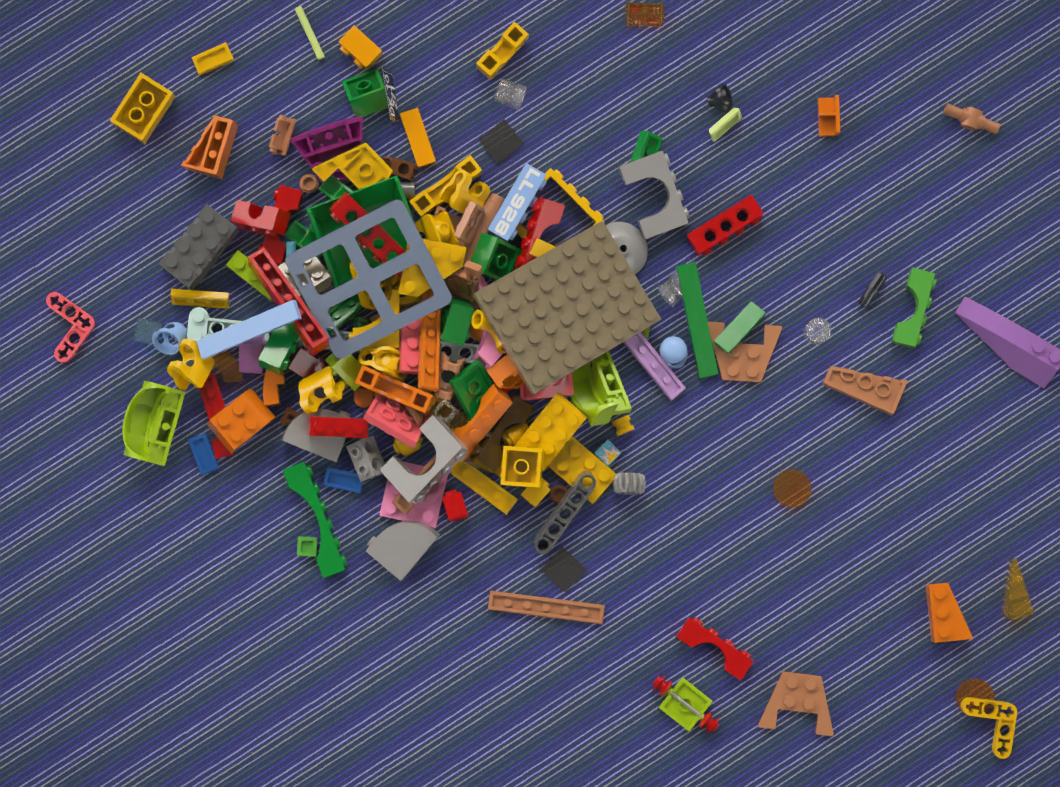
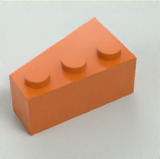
(213, 148)
(505, 374)
(945, 615)

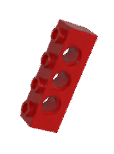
(697, 237)

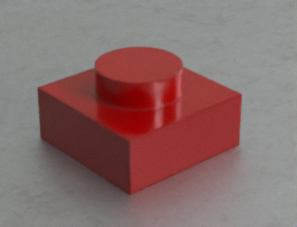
(220, 450)

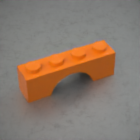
(395, 389)
(492, 407)

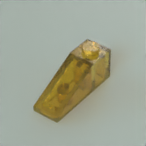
(449, 413)
(1016, 598)

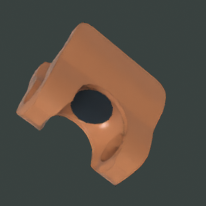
(447, 371)

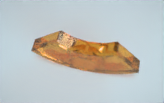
(228, 367)

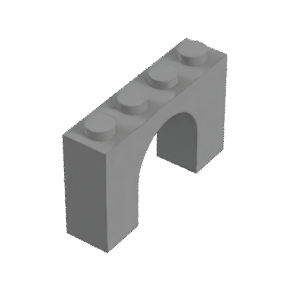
(673, 213)
(448, 452)

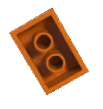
(241, 420)

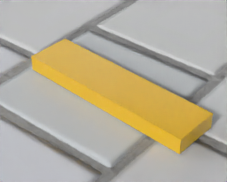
(484, 486)

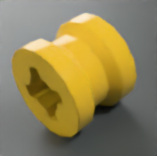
(623, 425)

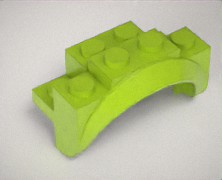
(599, 390)
(151, 422)

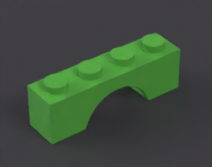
(919, 284)

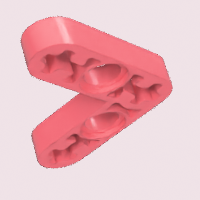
(76, 328)

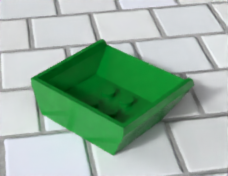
(369, 199)

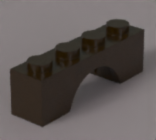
(488, 451)

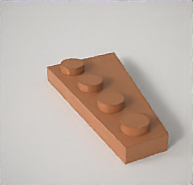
(872, 390)

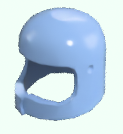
(174, 329)
(673, 351)

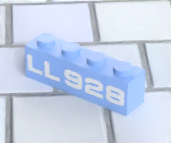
(516, 202)

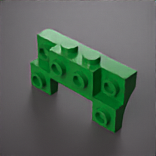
(301, 235)

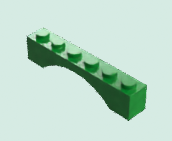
(300, 481)

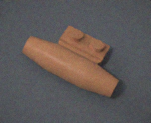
(476, 221)

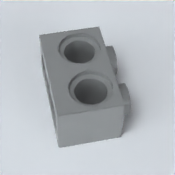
(366, 458)

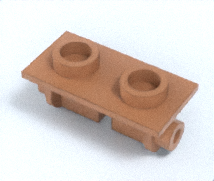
(280, 143)

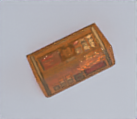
(644, 14)

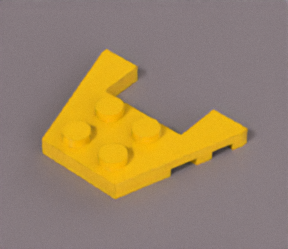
(359, 164)

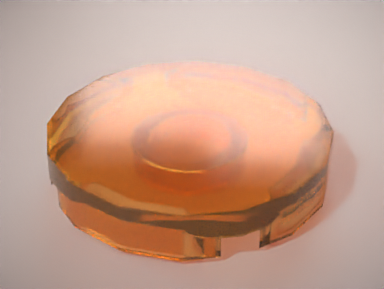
(792, 488)
(974, 688)

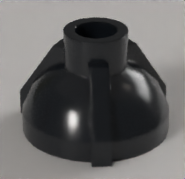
(721, 98)

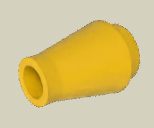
(513, 434)

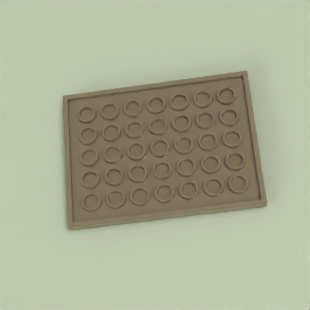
(567, 307)

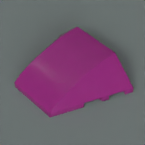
(328, 142)

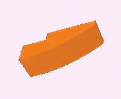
(270, 388)

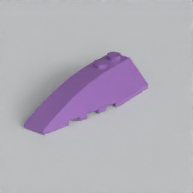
(1012, 343)

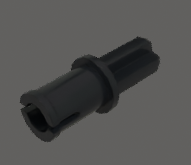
(872, 290)

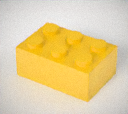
(142, 108)

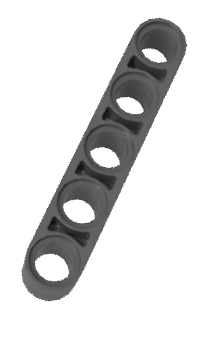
(564, 521)

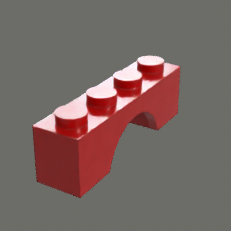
(289, 201)
(545, 214)
(455, 505)
(735, 662)

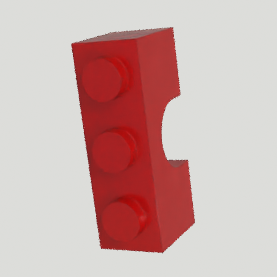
(249, 215)
(337, 427)

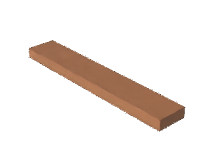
(546, 607)

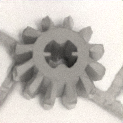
(629, 483)

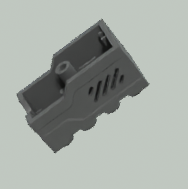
(199, 247)

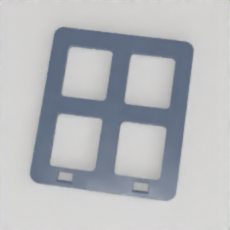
(369, 278)

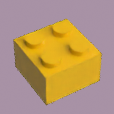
(522, 467)

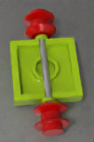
(685, 704)

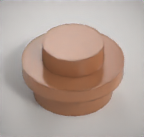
(309, 183)

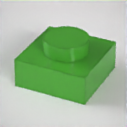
(307, 546)

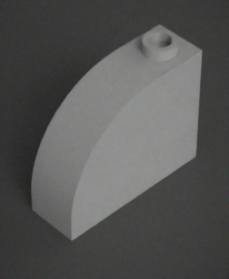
(326, 447)
(402, 546)

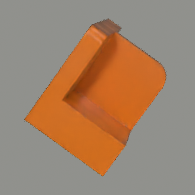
(828, 116)

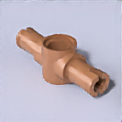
(971, 118)

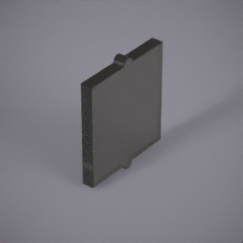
(500, 141)
(563, 569)

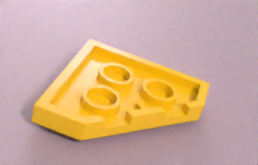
(447, 259)

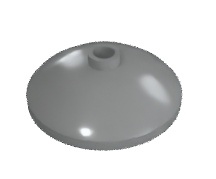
(633, 241)

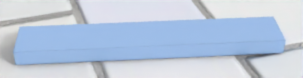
(249, 329)

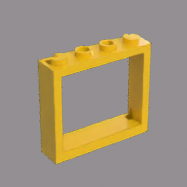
(582, 202)

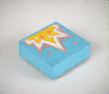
(607, 453)

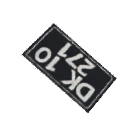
(391, 96)

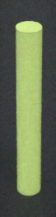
(309, 32)

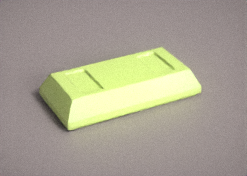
(725, 123)

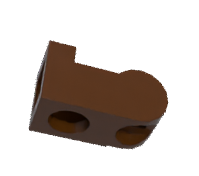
(403, 169)

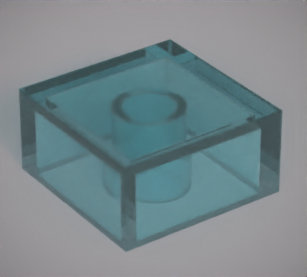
(145, 330)

